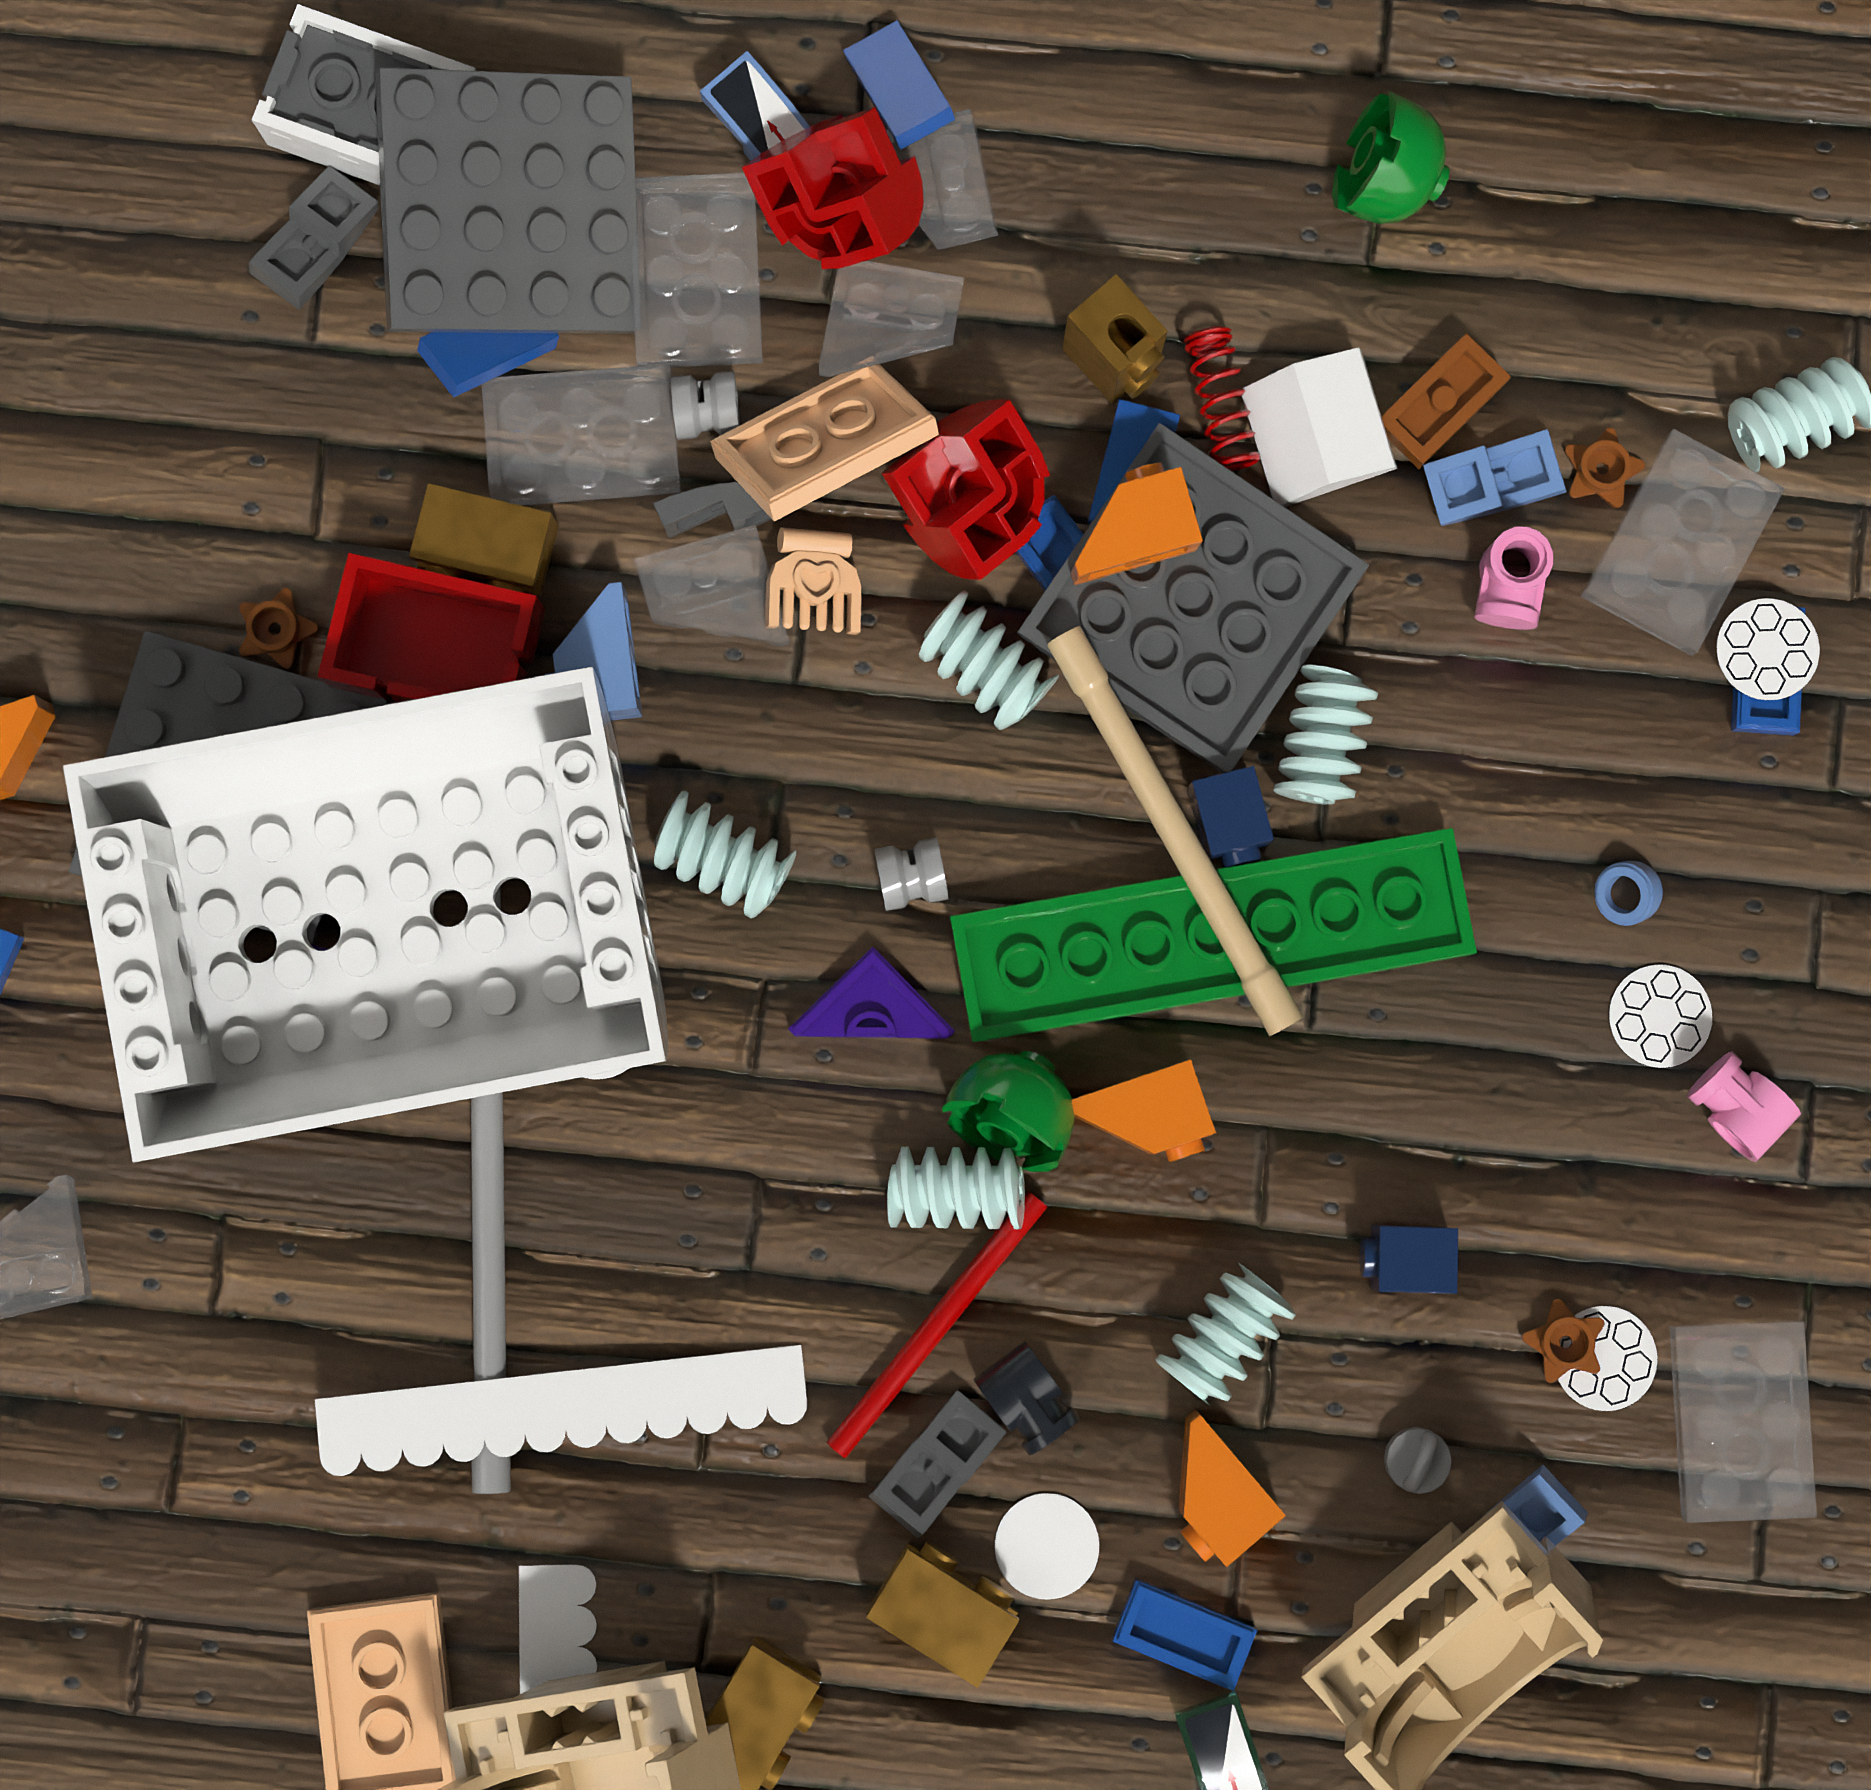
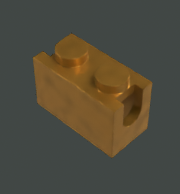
(1115, 341)
(484, 540)
(944, 1612)
(763, 1707)

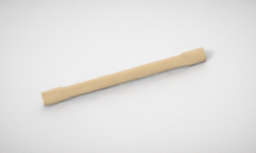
(1258, 978)

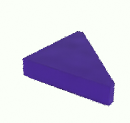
(872, 1003)

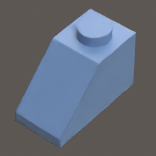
(606, 643)

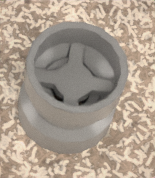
(704, 404)
(911, 874)

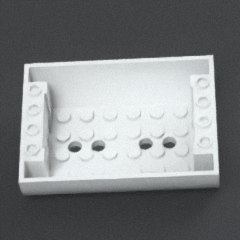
(369, 826)

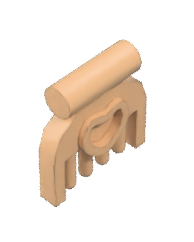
(814, 574)

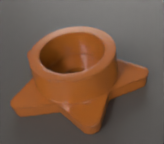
(1607, 452)
(258, 623)
(1578, 1355)

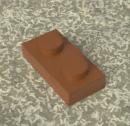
(1443, 400)

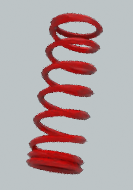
(1198, 345)

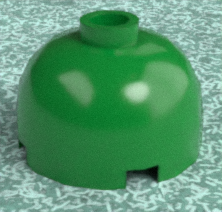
(1394, 162)
(1013, 1105)

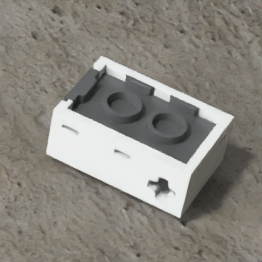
(325, 91)

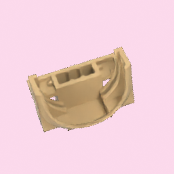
(1450, 1644)
(594, 1734)

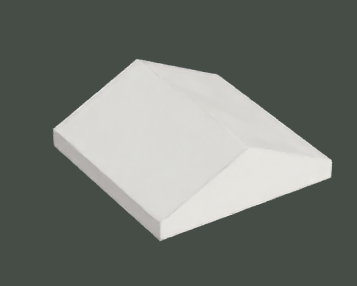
(1318, 427)

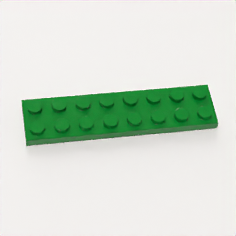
(1155, 950)

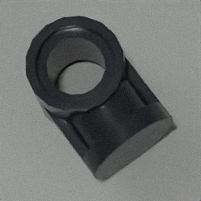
(1026, 1398)

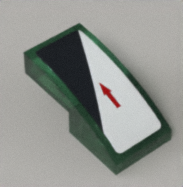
(1221, 1745)

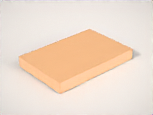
(823, 439)
(382, 1693)

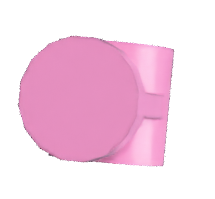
(1509, 599)
(1746, 1109)

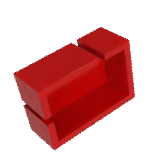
(425, 632)

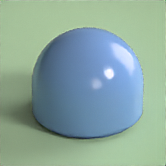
(1649, 886)

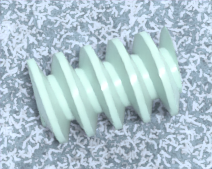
(1799, 410)
(984, 663)
(1326, 736)
(720, 857)
(956, 1188)
(1226, 1335)

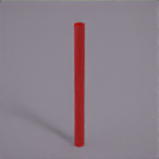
(933, 1329)

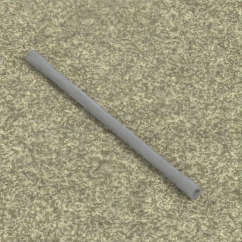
(488, 1471)

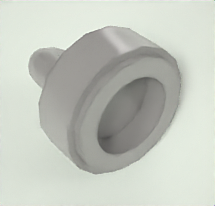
(1417, 1460)

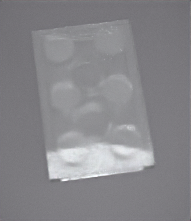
(696, 271)
(581, 435)
(1682, 542)
(1742, 1421)

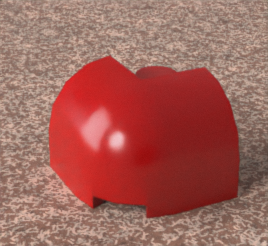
(838, 190)
(972, 489)

